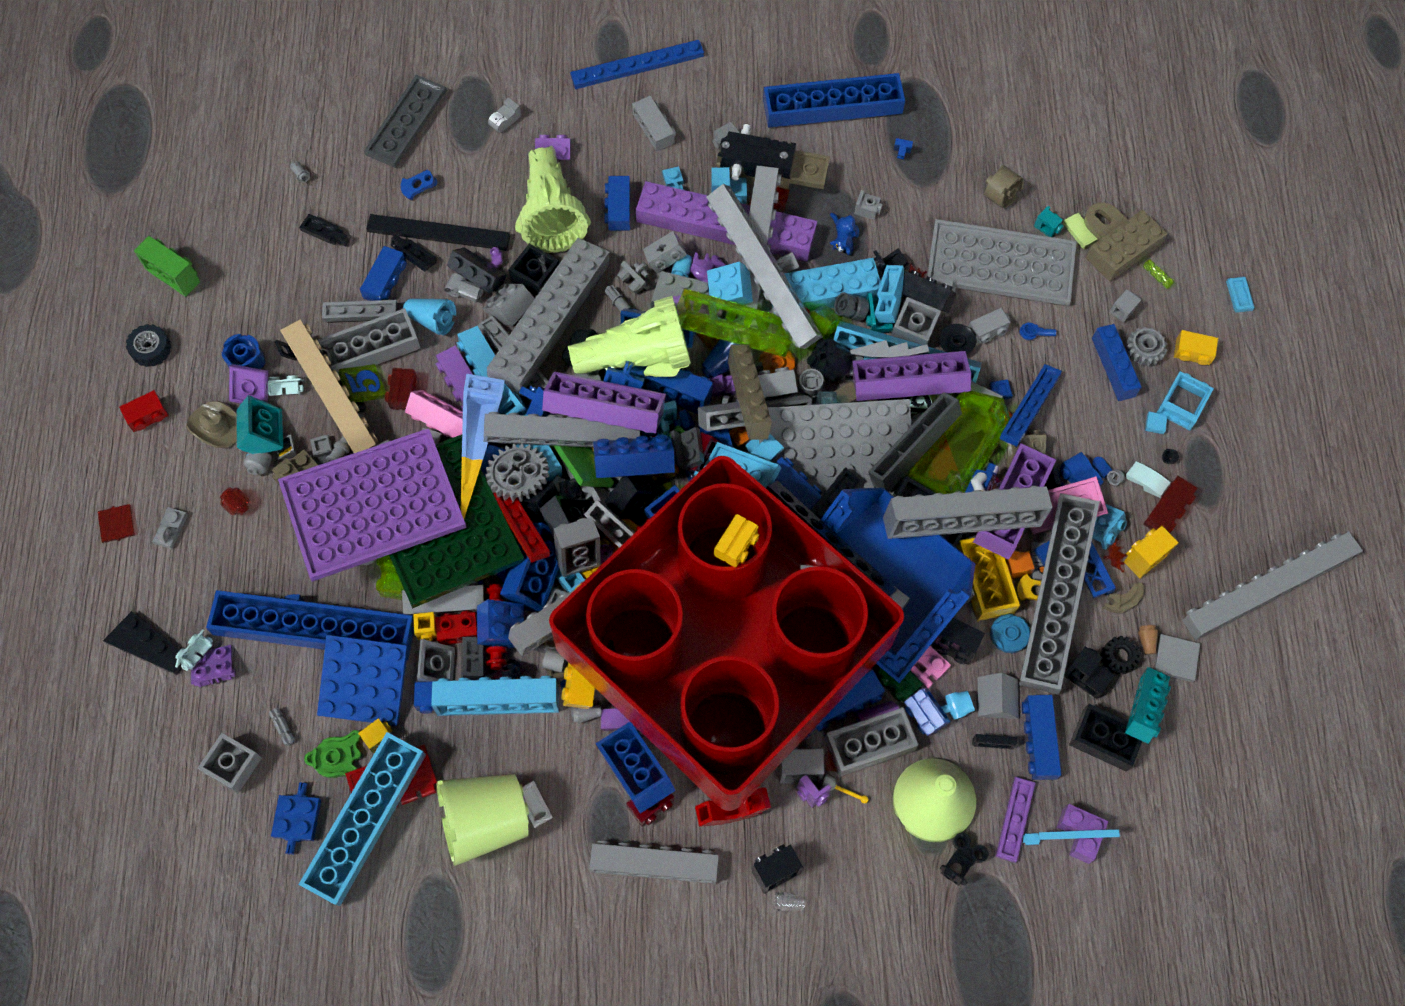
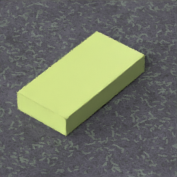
(1078, 229)

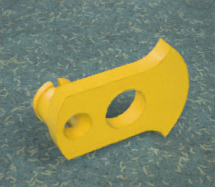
(1024, 588)

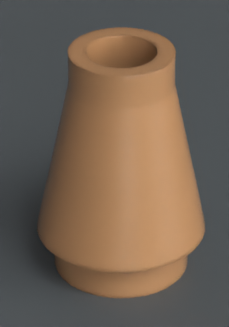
(1148, 638)

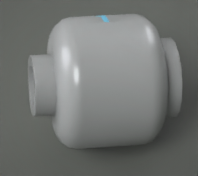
(257, 463)

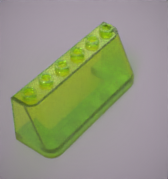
(964, 445)

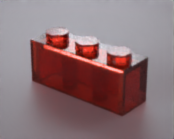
(1171, 505)

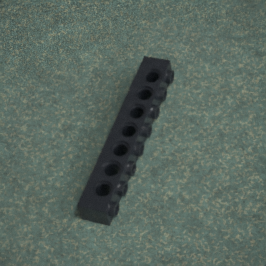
(830, 536)

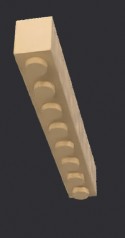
(328, 387)

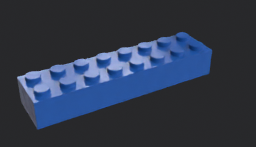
(833, 100)

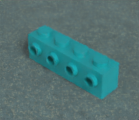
(1148, 705)

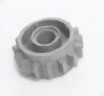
(1150, 338)

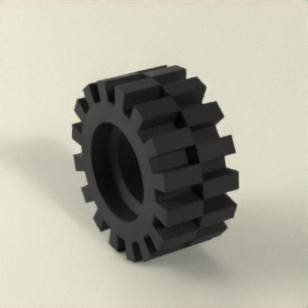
(1113, 663)

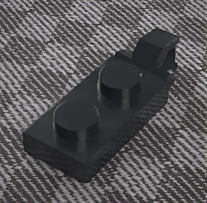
(323, 230)
(414, 253)

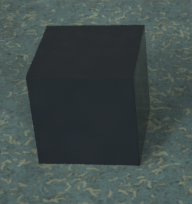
(533, 505)

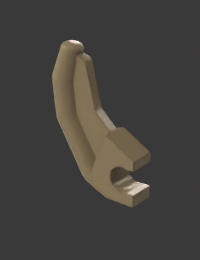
(1124, 602)

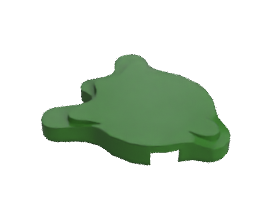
(335, 755)

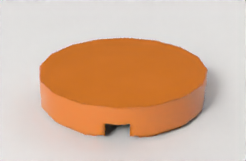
(773, 361)

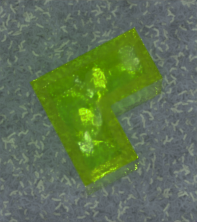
(826, 322)
(389, 584)

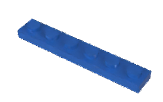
(1030, 405)

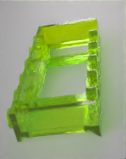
(730, 331)

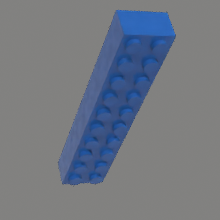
(302, 622)

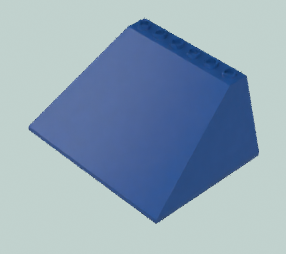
(921, 567)

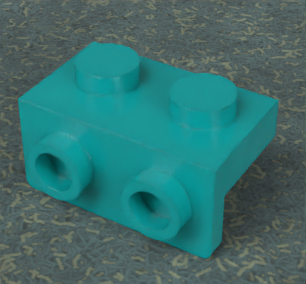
(871, 319)

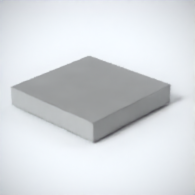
(1177, 657)

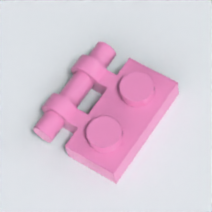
(933, 664)

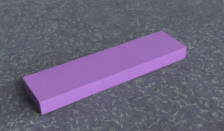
(1015, 819)

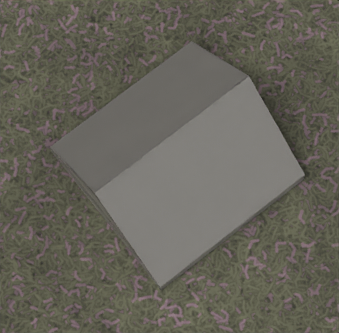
(435, 661)
(997, 696)

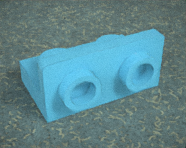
(1109, 526)

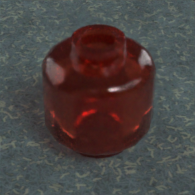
(234, 501)

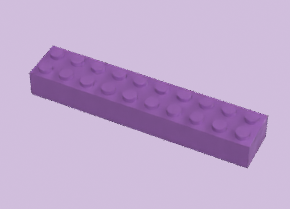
(690, 214)

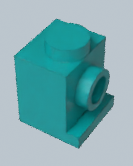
(1048, 222)

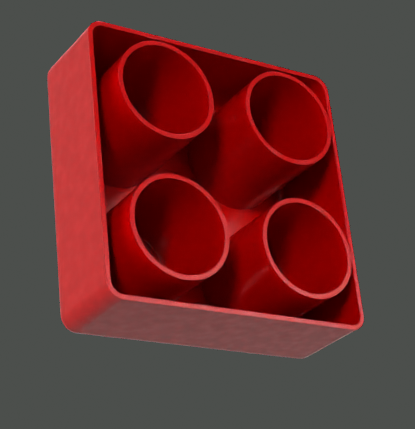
(721, 657)

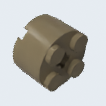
(1003, 186)

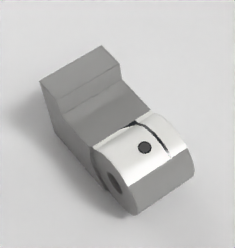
(505, 116)

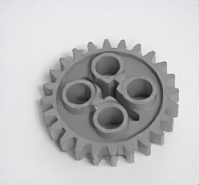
(517, 472)

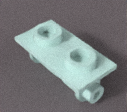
(292, 385)
(187, 656)

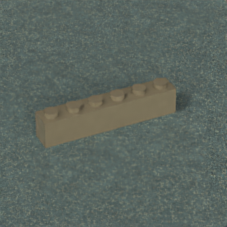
(749, 392)

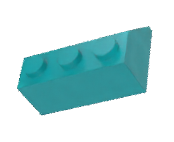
(259, 426)

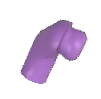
(496, 256)

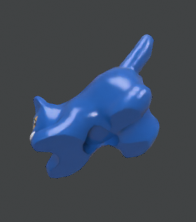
(846, 231)

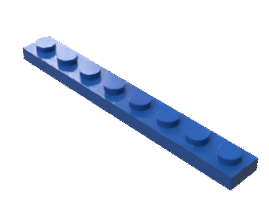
(636, 64)

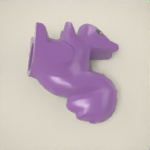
(700, 266)

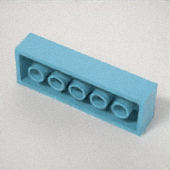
(823, 284)
(495, 696)

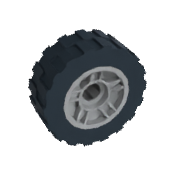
(148, 335)

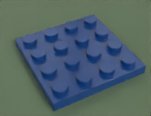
(362, 679)

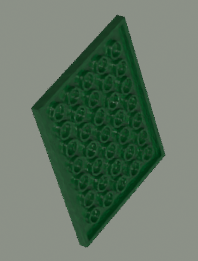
(463, 555)

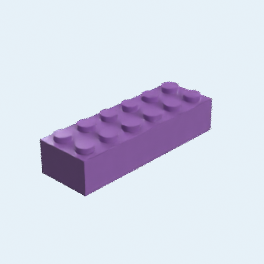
(911, 376)
(604, 402)
(1025, 470)

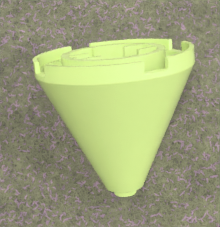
(934, 800)

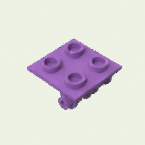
(212, 666)

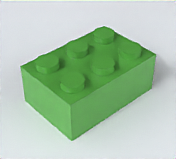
(167, 265)

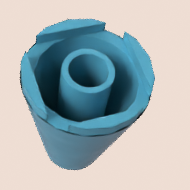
(432, 313)

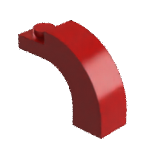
(711, 814)

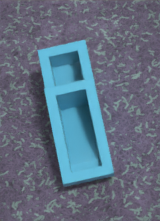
(890, 294)

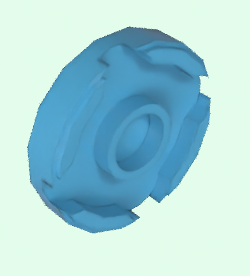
(1010, 633)

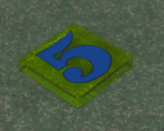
(362, 383)

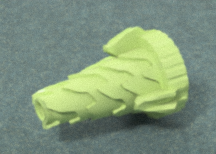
(551, 214)
(648, 340)

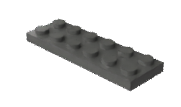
(405, 121)

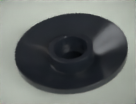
(960, 334)

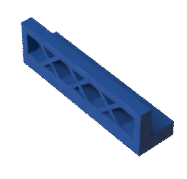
(1100, 574)

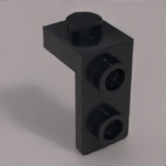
(893, 258)

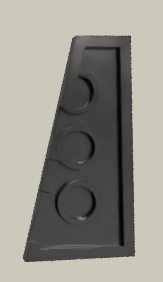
(145, 643)

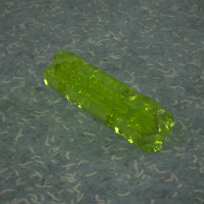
(1158, 274)

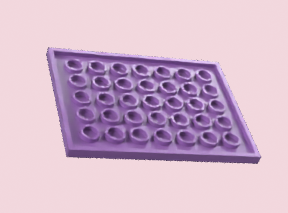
(370, 504)

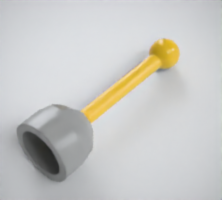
(828, 779)

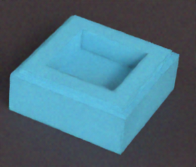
(1156, 423)

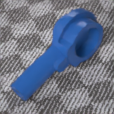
(1030, 331)

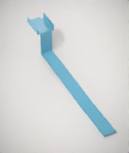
(1034, 838)

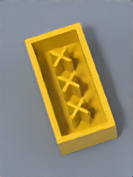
(991, 582)

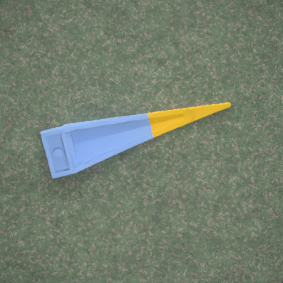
(479, 398)

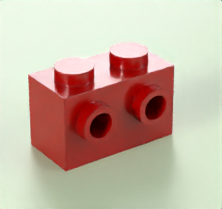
(453, 628)

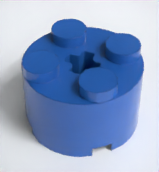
(243, 351)

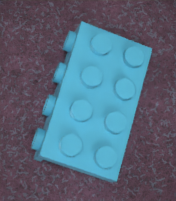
(760, 469)

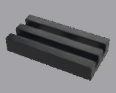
(994, 741)

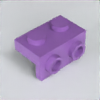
(561, 145)
(809, 793)

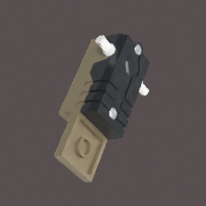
(745, 152)

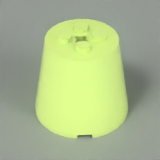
(482, 814)

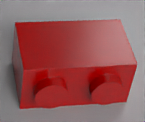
(143, 411)

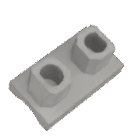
(627, 272)

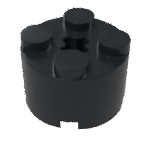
(830, 359)

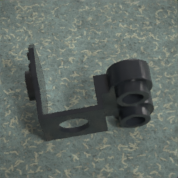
(965, 857)

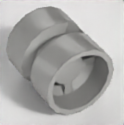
(810, 383)

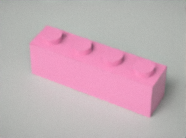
(435, 413)

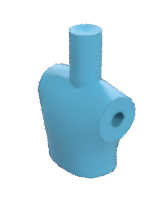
(958, 704)

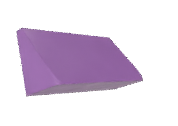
(876, 711)

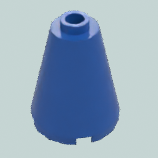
(717, 360)

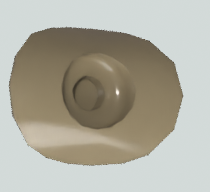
(214, 424)

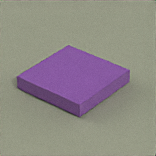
(247, 381)

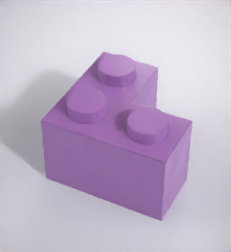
(1079, 820)

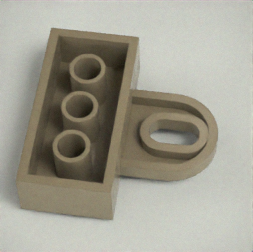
(1121, 241)

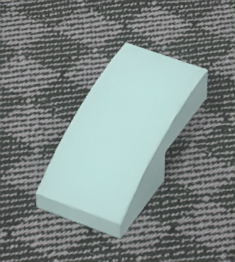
(1149, 479)

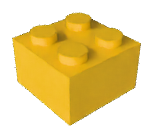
(1150, 551)

